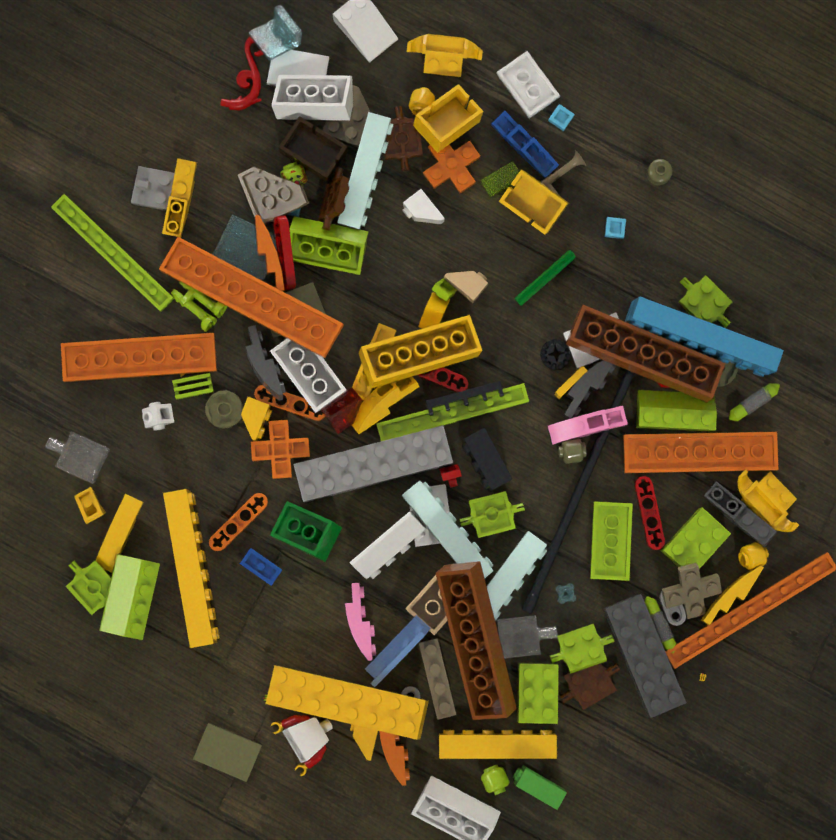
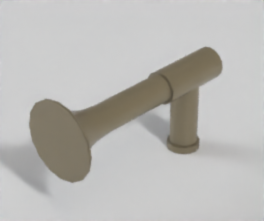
(576, 160)

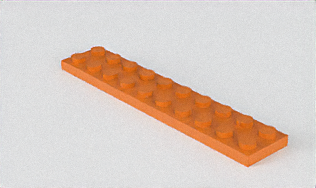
(251, 297)

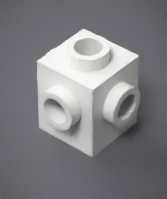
(157, 415)

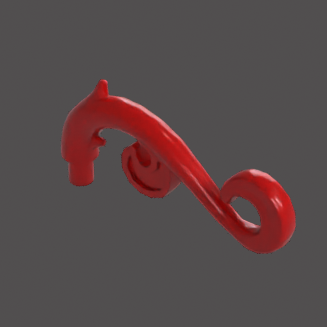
(243, 103)

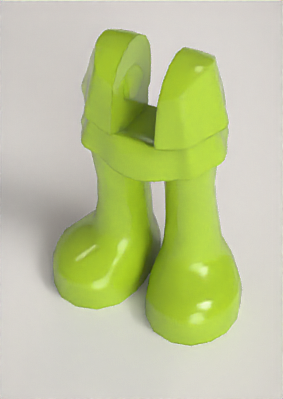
(207, 320)

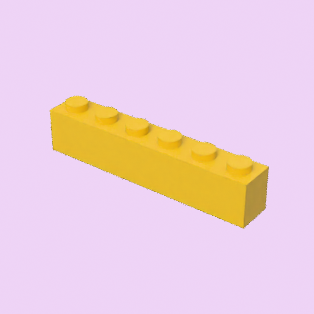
(497, 745)

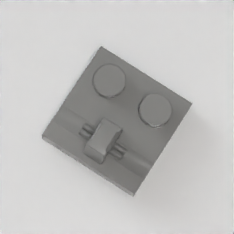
(152, 188)

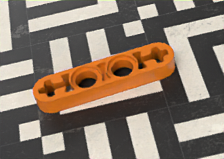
(289, 405)
(235, 519)

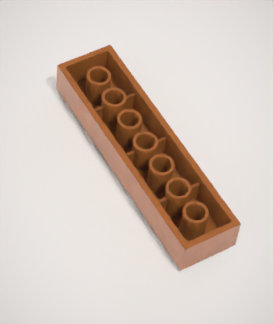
(645, 353)
(476, 640)

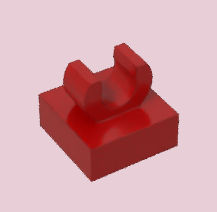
(450, 473)

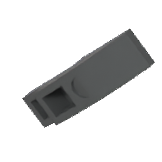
(264, 369)
(592, 379)
(739, 514)

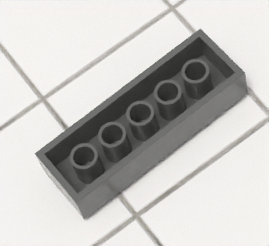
(644, 655)

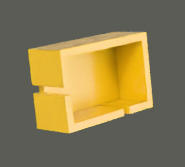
(447, 118)
(534, 201)

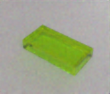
(500, 179)

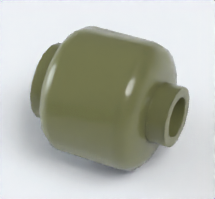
(659, 172)
(572, 451)

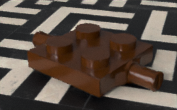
(404, 140)
(334, 198)
(590, 685)

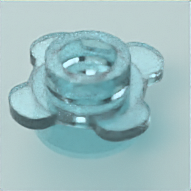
(569, 589)

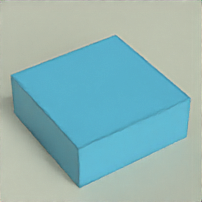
(561, 117)
(615, 227)

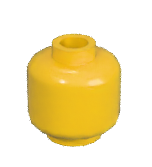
(420, 100)
(753, 555)

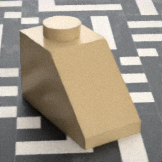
(467, 283)

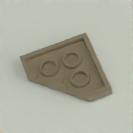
(350, 131)
(271, 194)

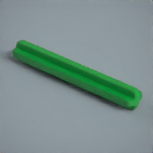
(545, 277)

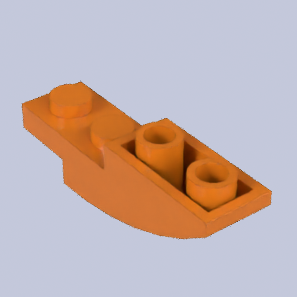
(395, 756)

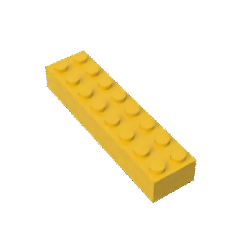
(190, 568)
(347, 702)

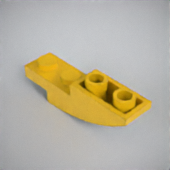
(180, 198)
(379, 400)

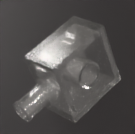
(79, 456)
(521, 635)

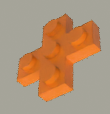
(452, 166)
(280, 449)

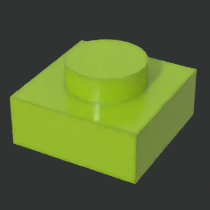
(444, 289)

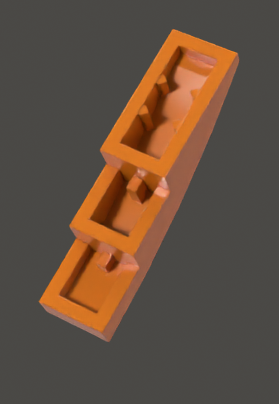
(266, 247)

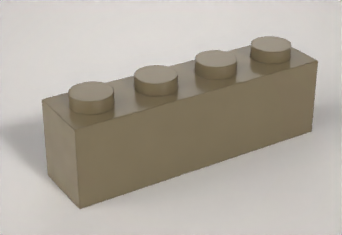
(437, 678)

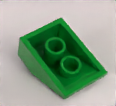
(306, 531)

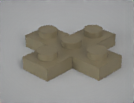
(691, 590)

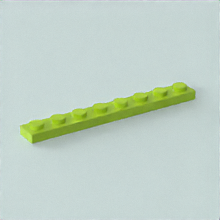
(112, 252)
(422, 420)

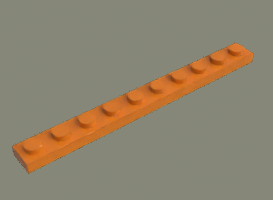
(751, 610)

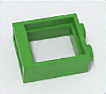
(539, 787)

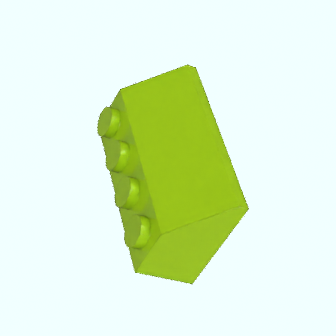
(334, 249)
(674, 411)
(129, 597)

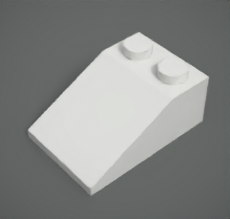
(365, 27)

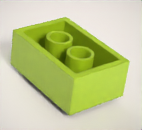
(696, 540)
(537, 693)

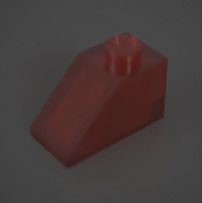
(343, 410)

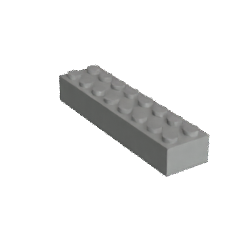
(373, 464)

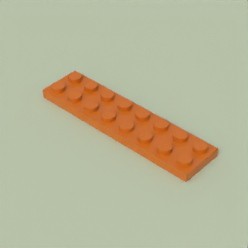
(138, 357)
(700, 452)

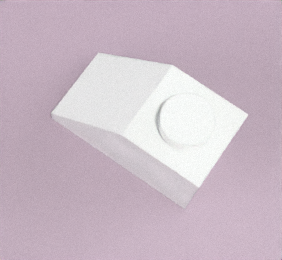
(422, 209)

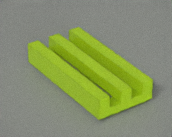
(189, 379)

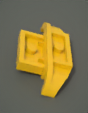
(444, 53)
(768, 500)

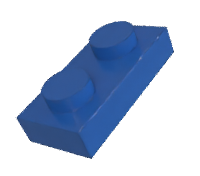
(261, 566)

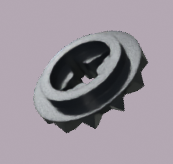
(550, 361)

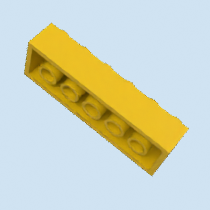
(420, 351)

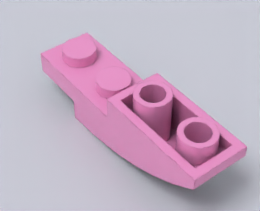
(587, 424)
(361, 630)

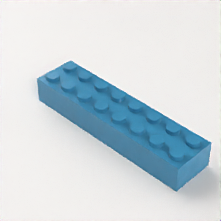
(704, 336)

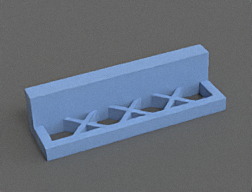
(397, 649)

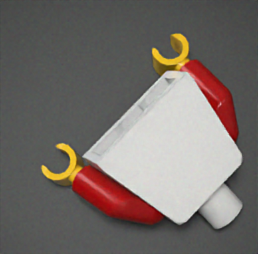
(306, 738)

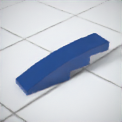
(524, 144)

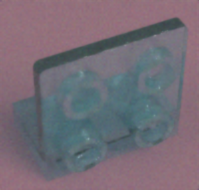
(277, 35)

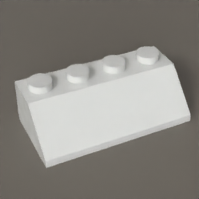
(313, 97)
(309, 374)
(388, 545)
(455, 811)

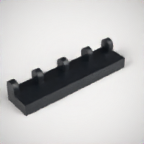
(464, 395)

